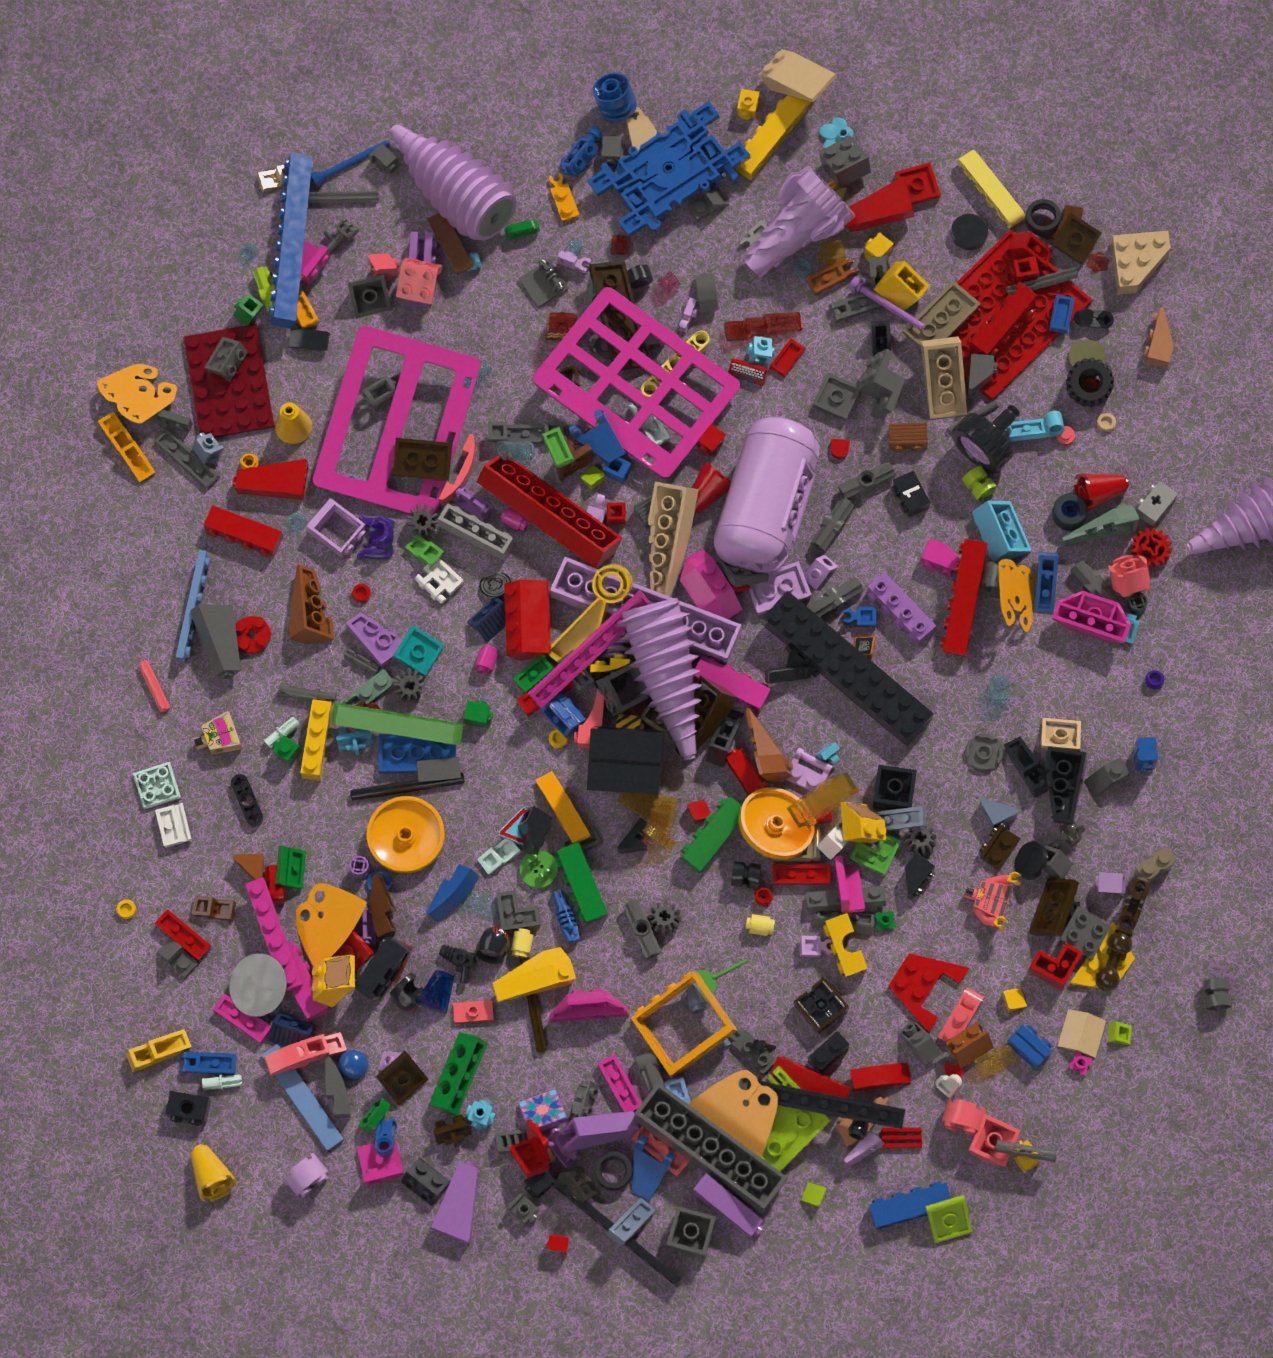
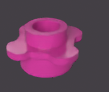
(1078, 1057)

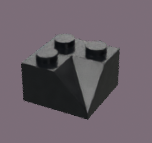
(894, 788)

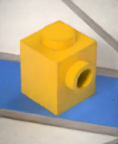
(748, 104)
(878, 247)
(1026, 1163)

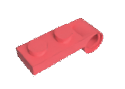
(961, 1014)

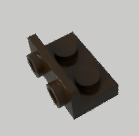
(999, 847)

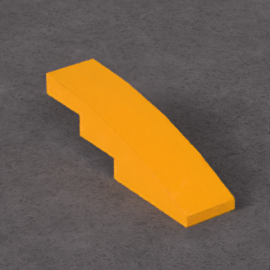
(126, 446)
(563, 808)

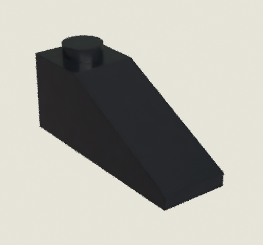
(724, 738)

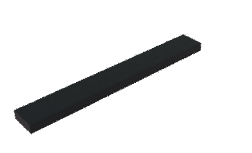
(834, 1105)
(631, 1243)

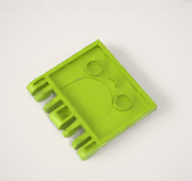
(790, 1129)

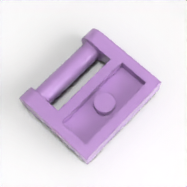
(806, 777)

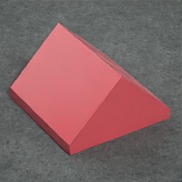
(985, 1140)

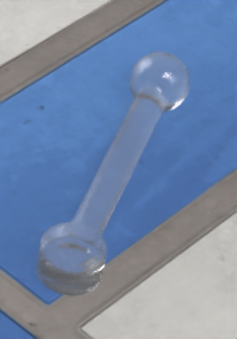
(336, 667)

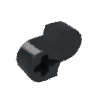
(1085, 317)

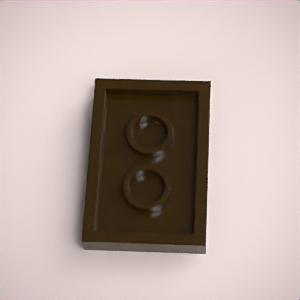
(422, 459)
(1054, 907)

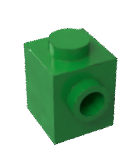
(247, 309)
(478, 713)
(286, 750)

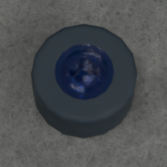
(1066, 518)

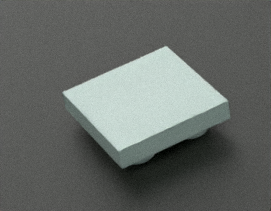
(156, 785)

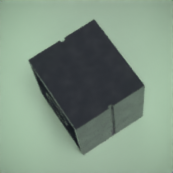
(625, 760)

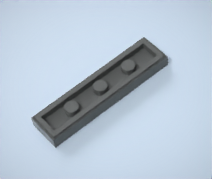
(186, 459)

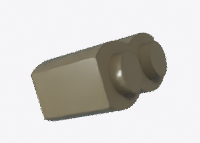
(1158, 864)

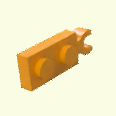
(563, 199)

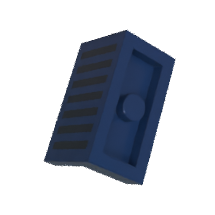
(489, 619)
(289, 1030)

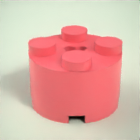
(1129, 575)
(962, 1116)

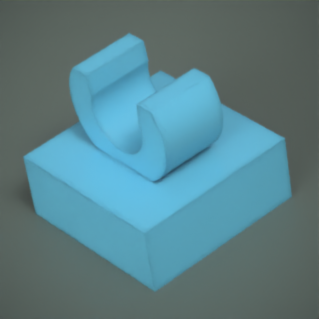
(829, 753)

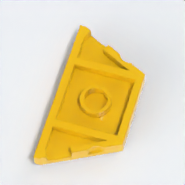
(1086, 973)

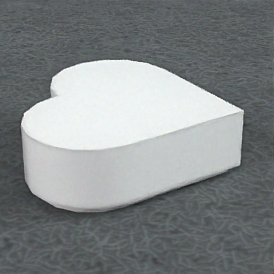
(949, 1084)

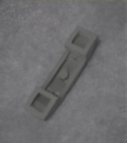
(502, 432)

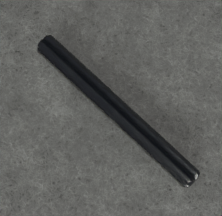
(402, 787)

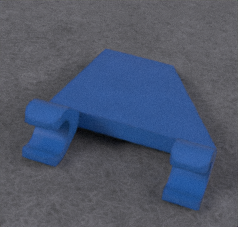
(600, 439)
(647, 1170)

